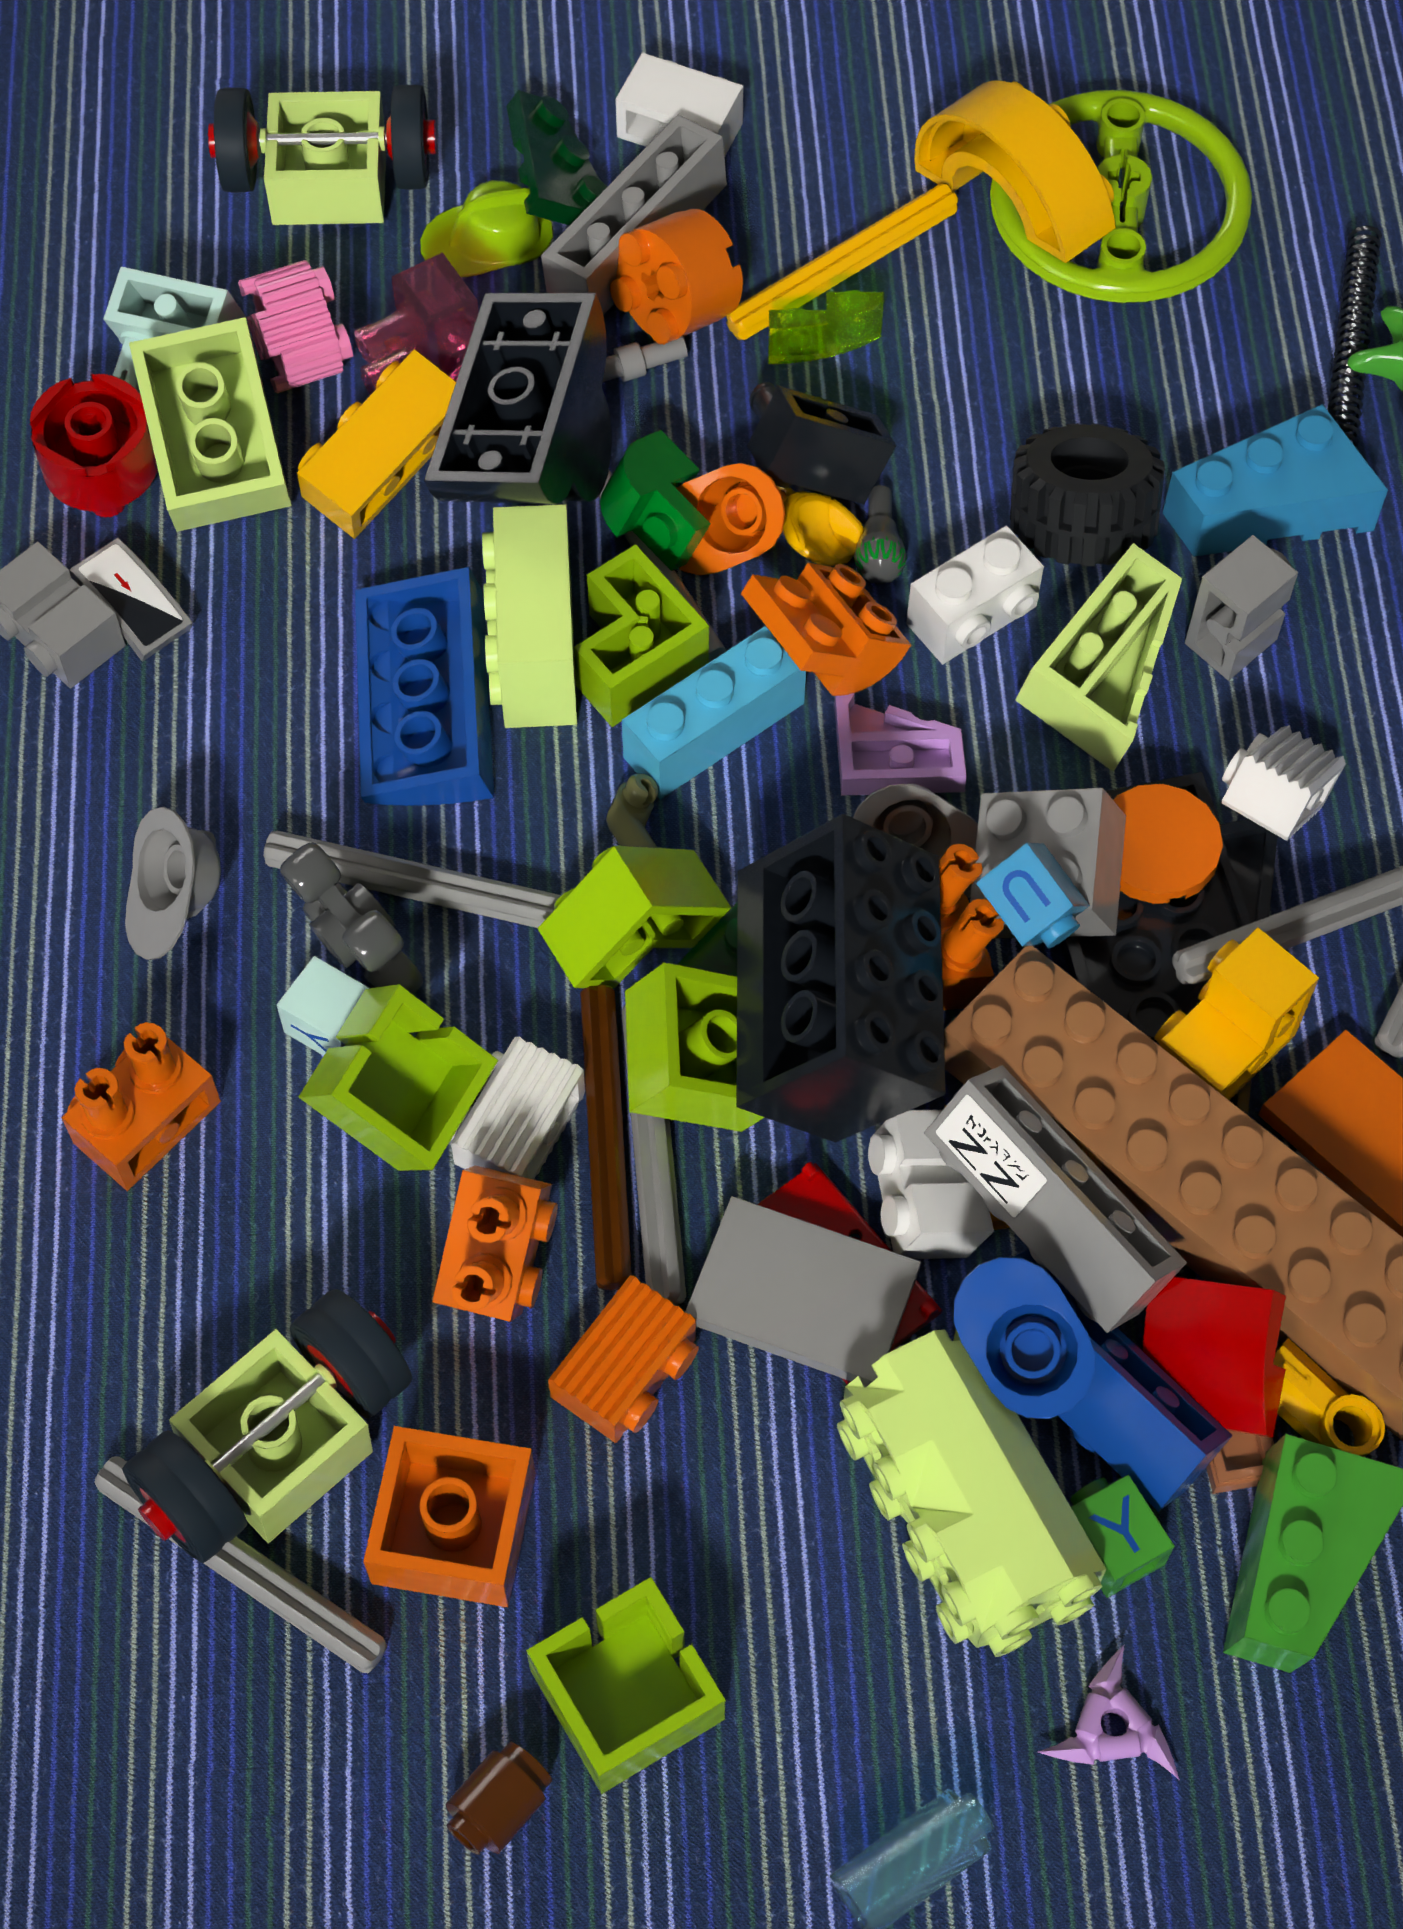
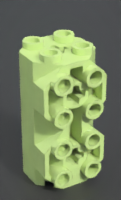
(973, 1494)

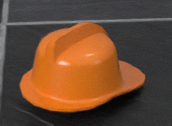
(743, 514)

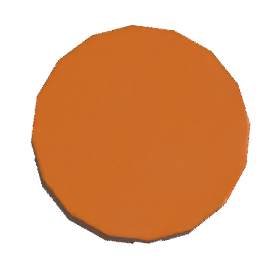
(1168, 843)

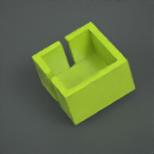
(398, 1089)
(626, 1695)

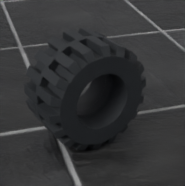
(1086, 493)

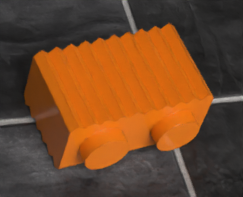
(624, 1360)

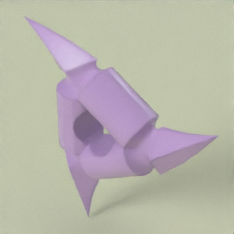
(1094, 1744)

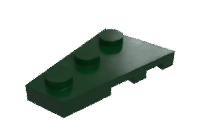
(554, 159)

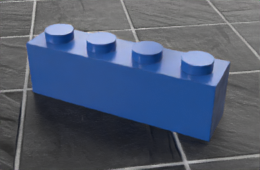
(1140, 1417)

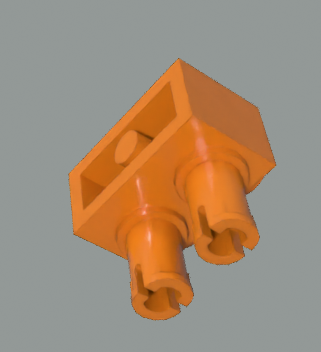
(964, 929)
(139, 1107)
(495, 1243)

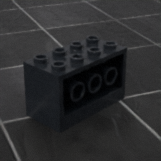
(839, 981)

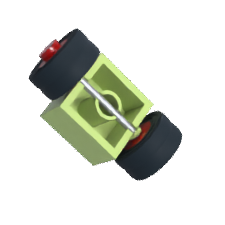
(271, 1430)

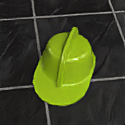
(487, 231)

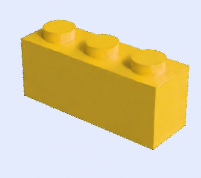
(377, 444)

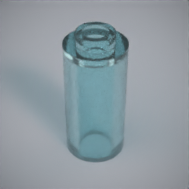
(914, 1859)

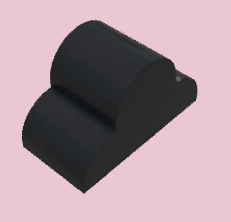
(527, 405)

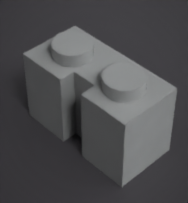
(1240, 607)
(56, 619)

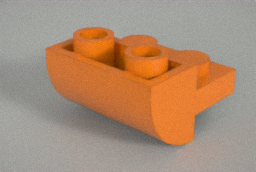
(829, 625)

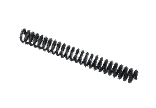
(1350, 381)

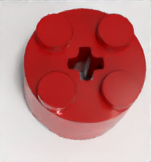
(93, 443)

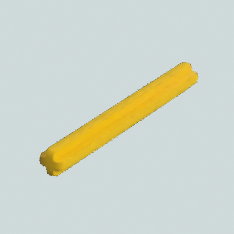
(844, 260)

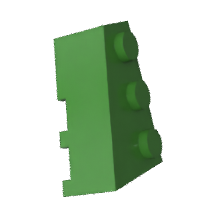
(1306, 1548)

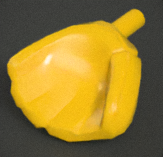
(820, 527)

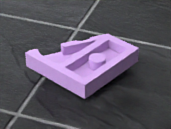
(895, 750)

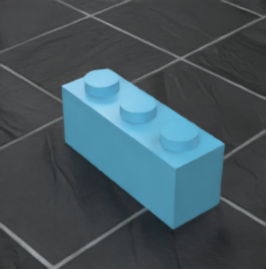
(713, 711)

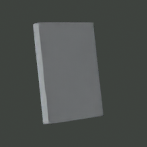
(802, 1291)

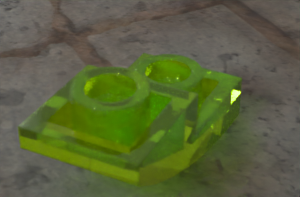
(846, 324)

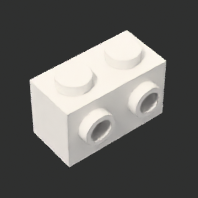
(974, 594)

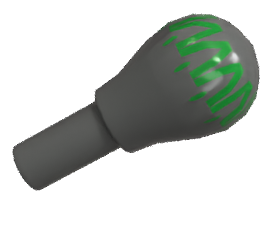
(880, 550)

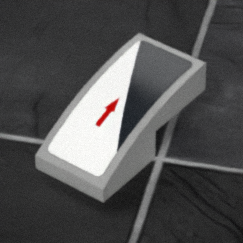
(141, 603)

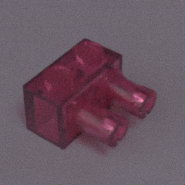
(431, 316)

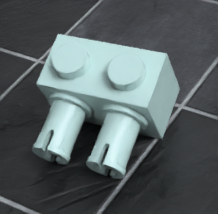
(158, 305)

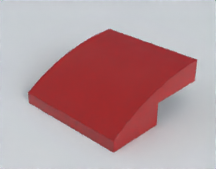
(1220, 1349)

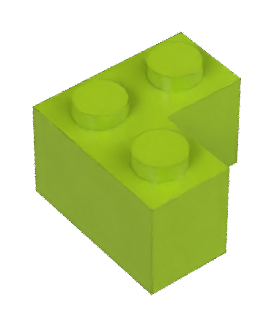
(645, 638)
(627, 908)

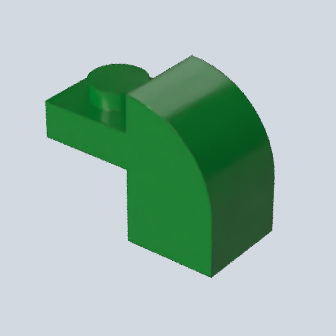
(646, 501)

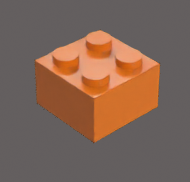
(450, 1516)

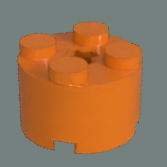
(676, 275)

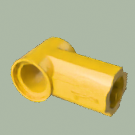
(1314, 1399)

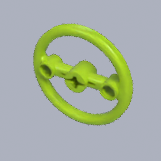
(1120, 264)

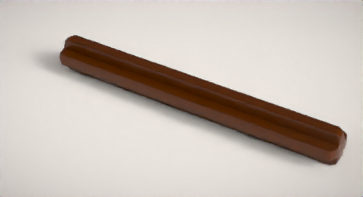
(605, 1137)

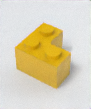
(1243, 1013)

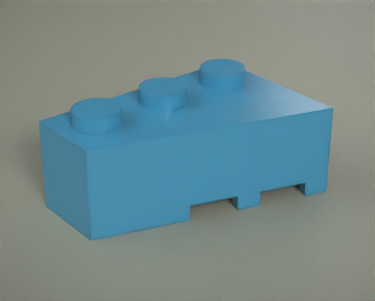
(1275, 485)

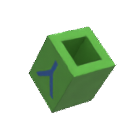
(1121, 1531)

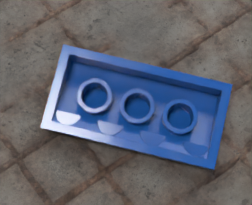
(423, 691)

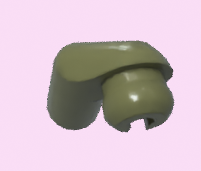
(632, 810)

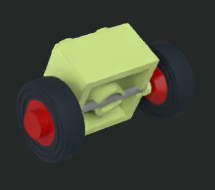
(323, 151)

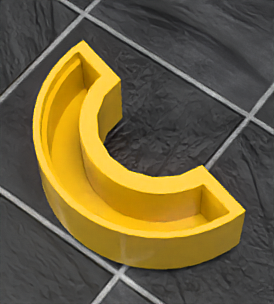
(1030, 155)

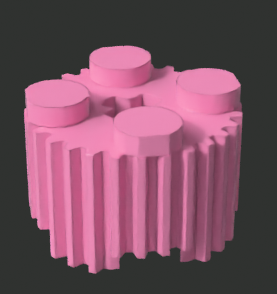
(296, 324)

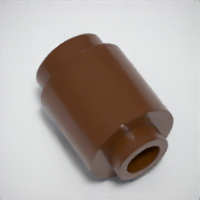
(497, 1799)

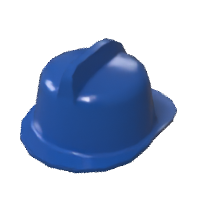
(1024, 1337)

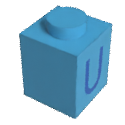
(1034, 896)

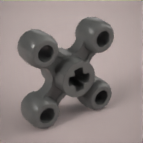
(349, 922)

